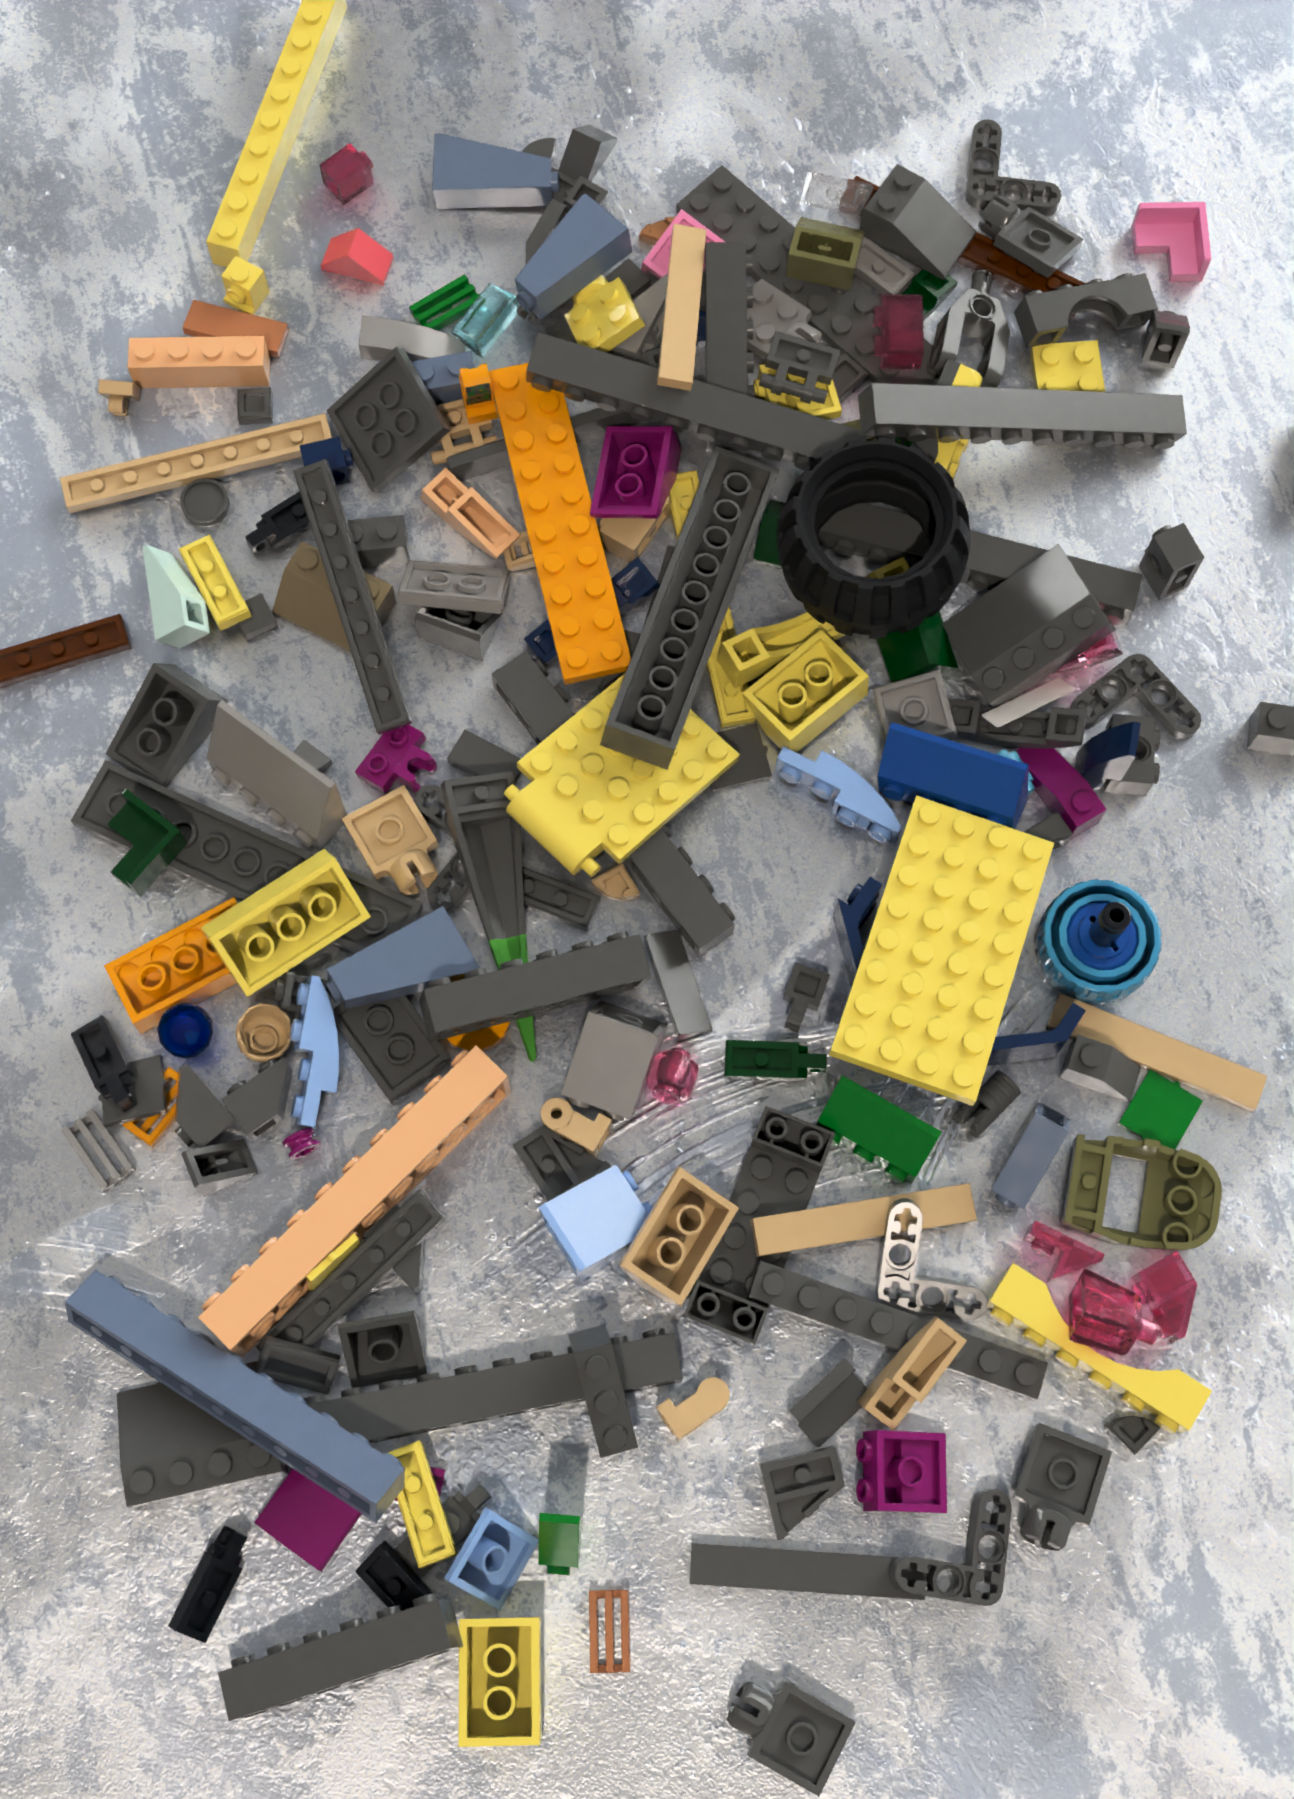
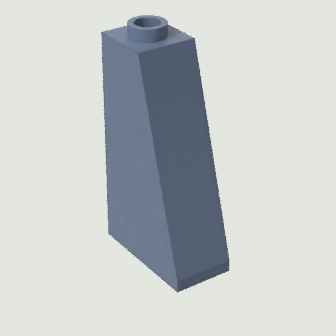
(489, 176)
(572, 257)
(402, 962)

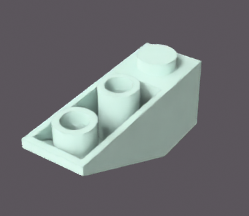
(175, 603)

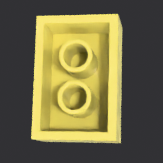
(500, 1682)

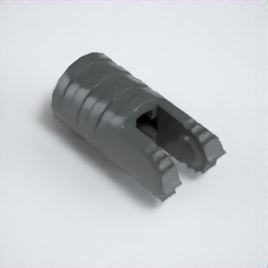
(992, 1099)

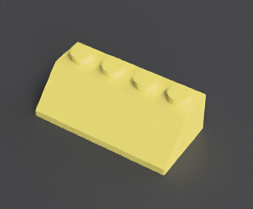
(286, 922)

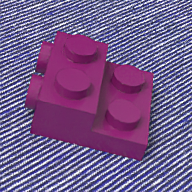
(902, 1472)

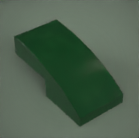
(933, 290)

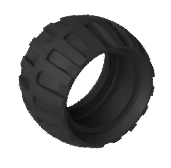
(874, 474)

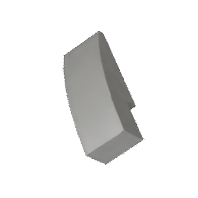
(382, 335)

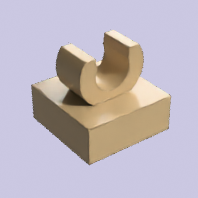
(118, 394)

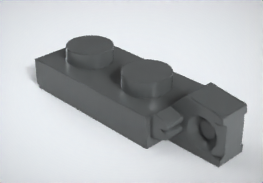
(461, 1518)

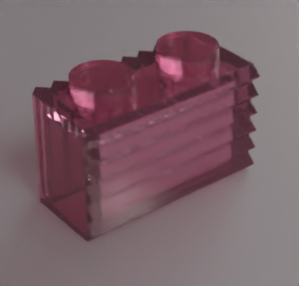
(900, 331)

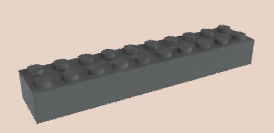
(689, 609)

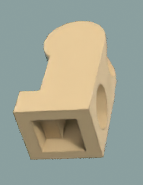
(574, 1127)
(707, 1402)

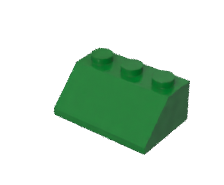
(878, 1131)

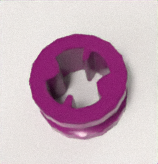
(301, 1143)

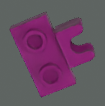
(396, 758)

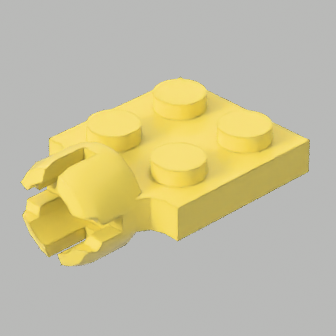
(603, 315)

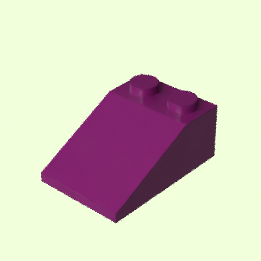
(635, 472)

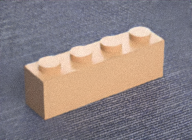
(199, 362)

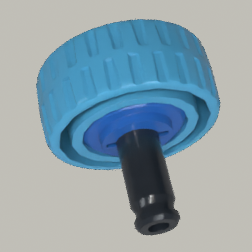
(1098, 941)

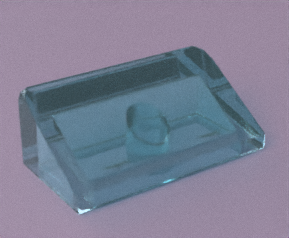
(486, 319)

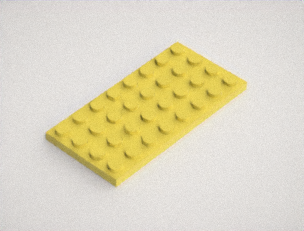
(942, 951)

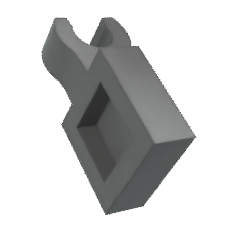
(804, 991)

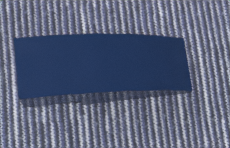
(1108, 754)

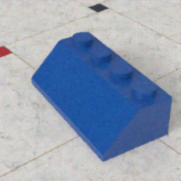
(952, 775)

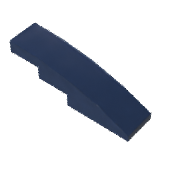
(630, 588)

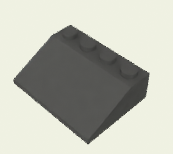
(1027, 627)
(180, 1450)

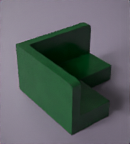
(153, 841)

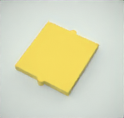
(332, 1261)

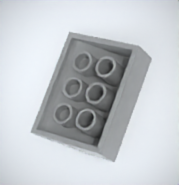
(274, 778)

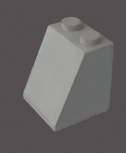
(613, 1060)

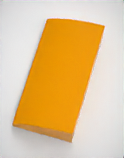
(170, 971)

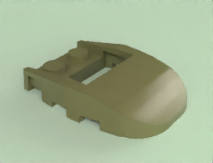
(1177, 1198)

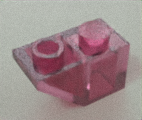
(1169, 1294)

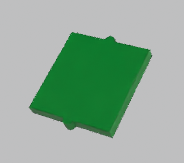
(1160, 1110)

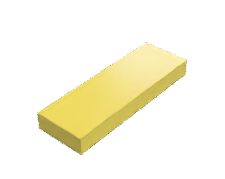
(215, 582)
(423, 1508)

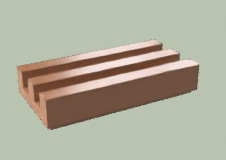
(609, 1667)

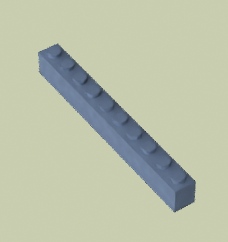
(237, 1395)

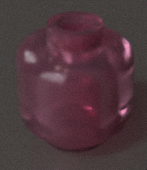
(672, 1076)

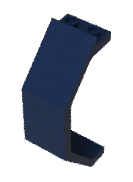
(1006, 1049)

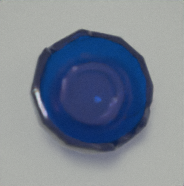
(185, 1030)

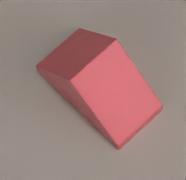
(357, 257)

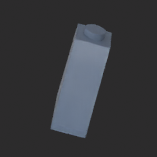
(1030, 1156)

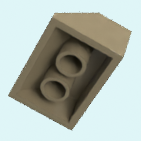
(308, 601)

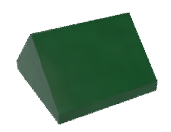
(918, 651)

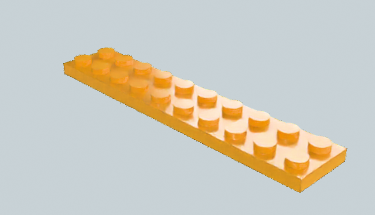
(560, 528)

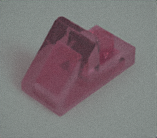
(1070, 1253)

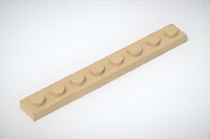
(191, 463)

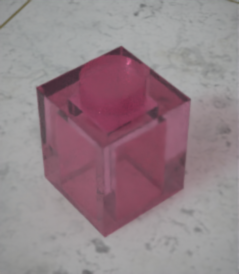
(347, 173)

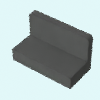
(829, 1404)

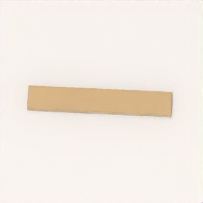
(681, 307)
(1166, 1055)
(858, 1220)

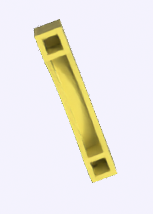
(763, 648)
(1166, 1394)

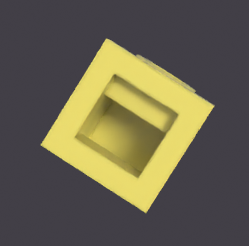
(244, 286)

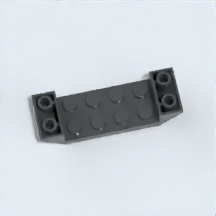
(773, 1180)

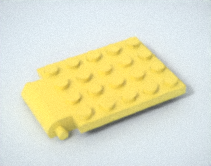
(604, 800)

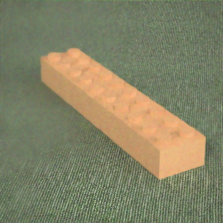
(363, 1195)

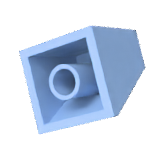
(596, 1220)

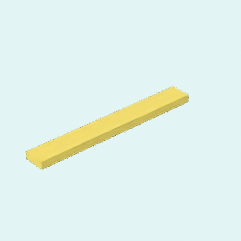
(729, 702)

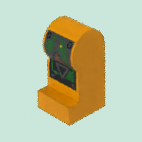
(477, 394)

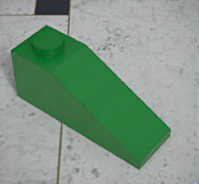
(559, 1542)

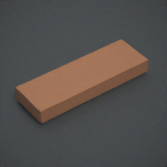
(217, 321)

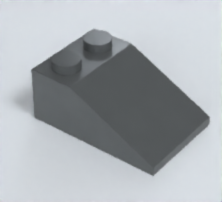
(916, 223)
(164, 724)

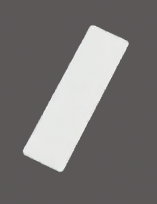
(1028, 702)

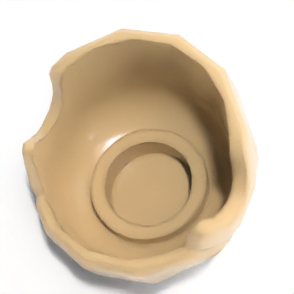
(263, 1033)

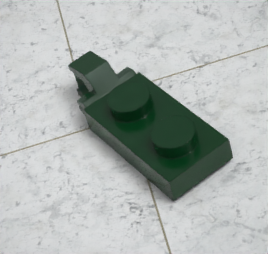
(771, 1061)

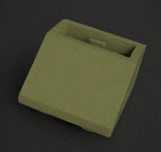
(824, 253)

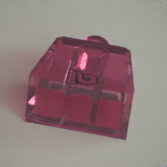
(1107, 1315)

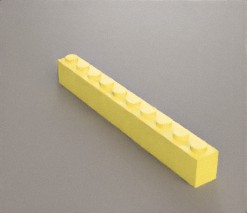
(274, 130)

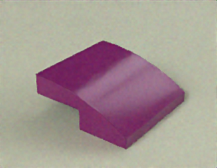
(307, 1519)

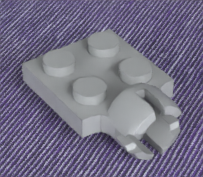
(778, 313)

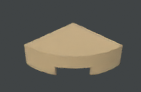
(616, 884)

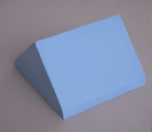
(492, 1559)

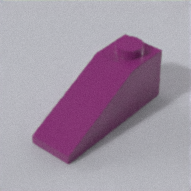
(1063, 789)

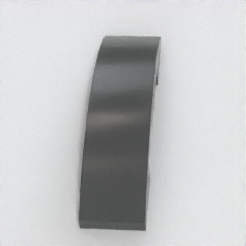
(1033, 730)

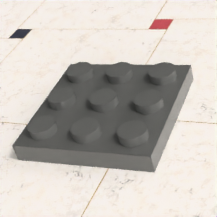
(388, 420)

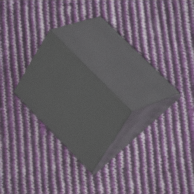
(458, 629)
(383, 1348)

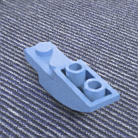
(854, 797)
(318, 1037)

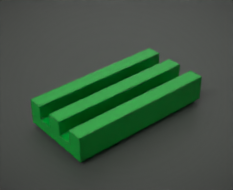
(442, 301)

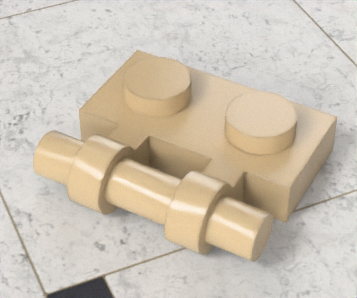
(456, 418)

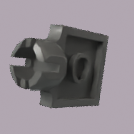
(1029, 236)
(1059, 1485)
(792, 1733)

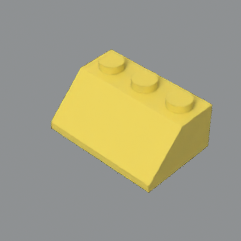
(806, 692)

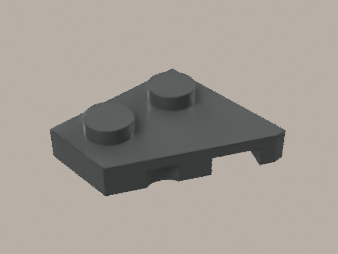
(556, 1162)
(799, 1485)

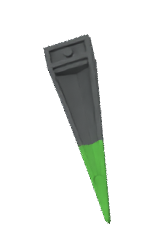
(492, 862)

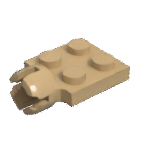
(394, 840)

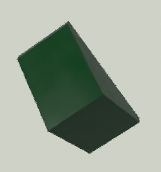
(767, 542)

